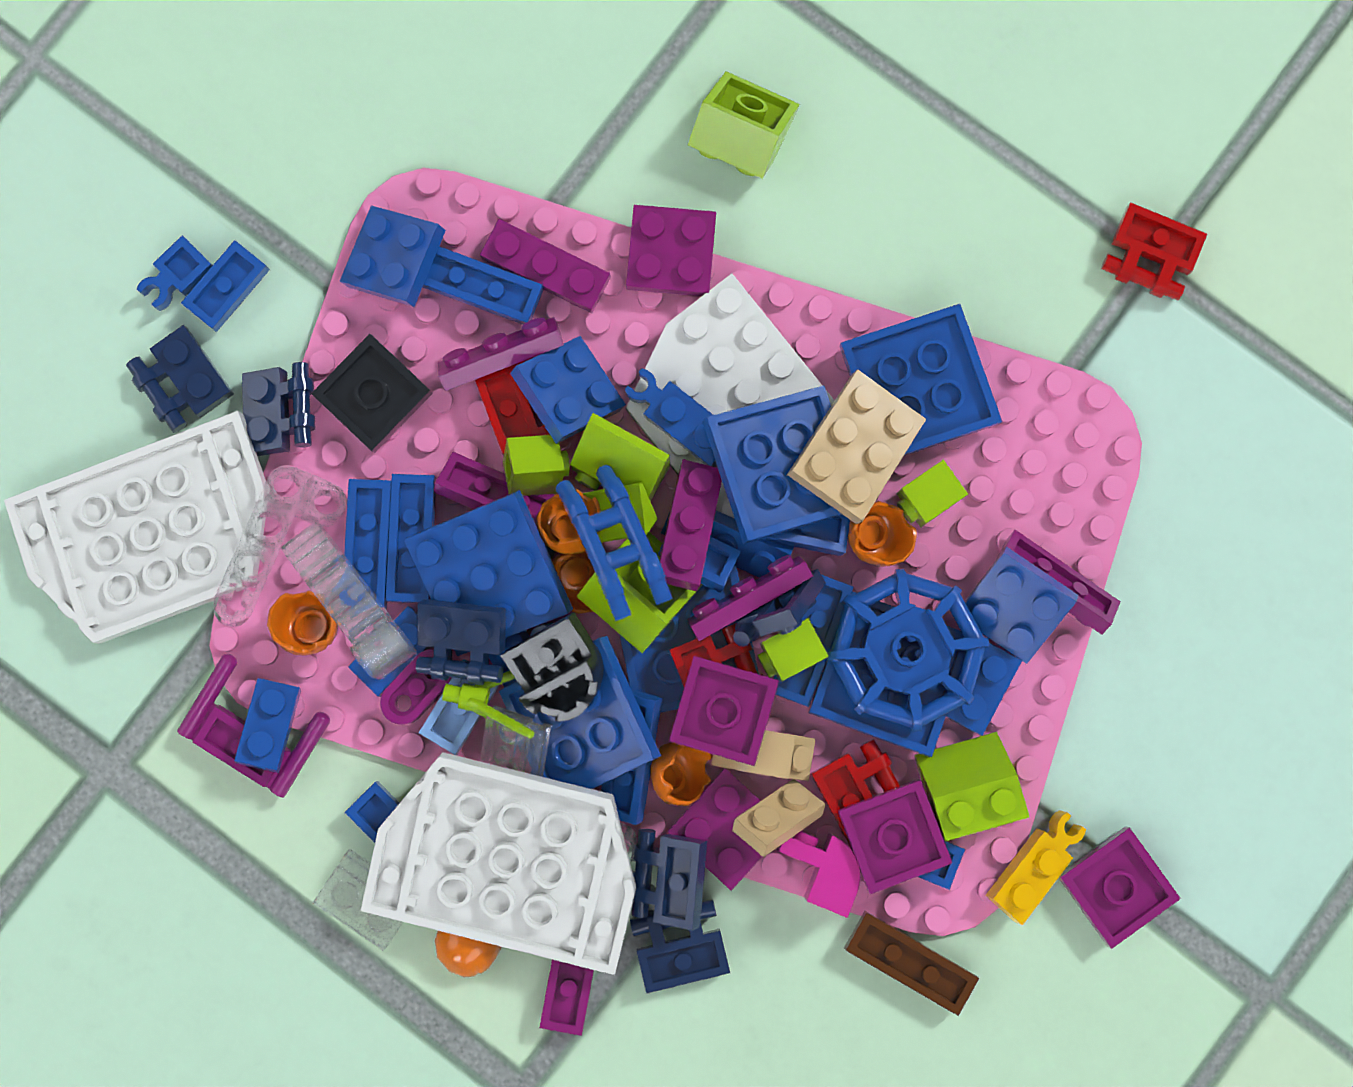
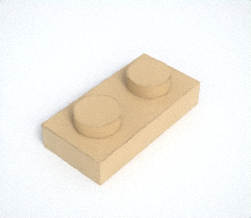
(778, 817)

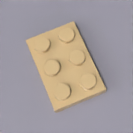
(856, 447)

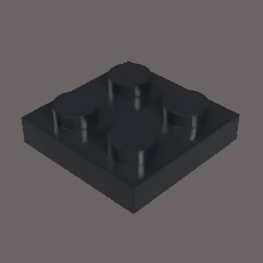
(372, 393)

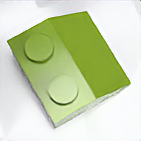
(742, 125)
(625, 453)
(647, 618)
(972, 786)

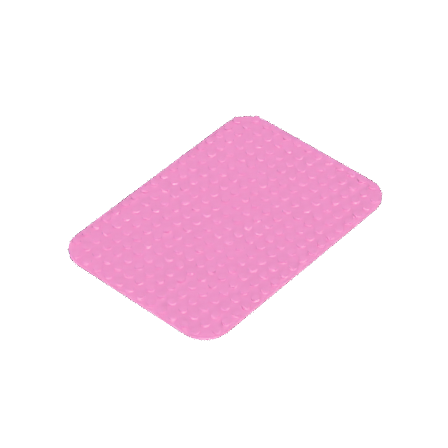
(1051, 470)

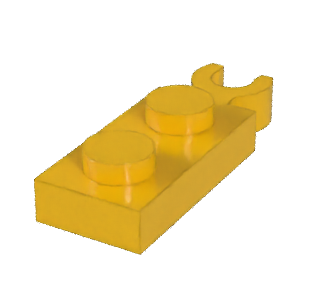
(1035, 868)

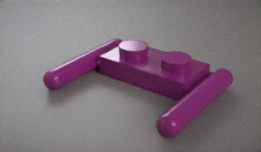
(220, 732)

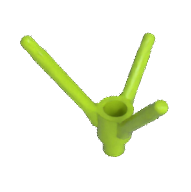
(476, 699)

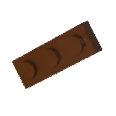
(911, 963)

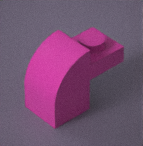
(835, 872)

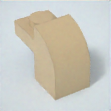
(779, 756)

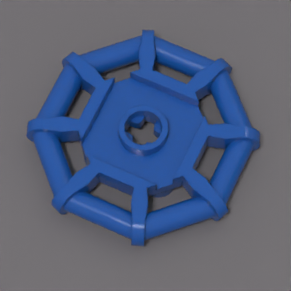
(899, 673)

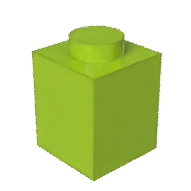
(534, 465)
(930, 494)
(791, 652)

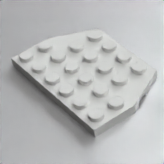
(724, 359)
(143, 528)
(506, 863)

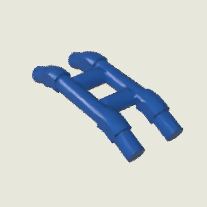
(603, 563)

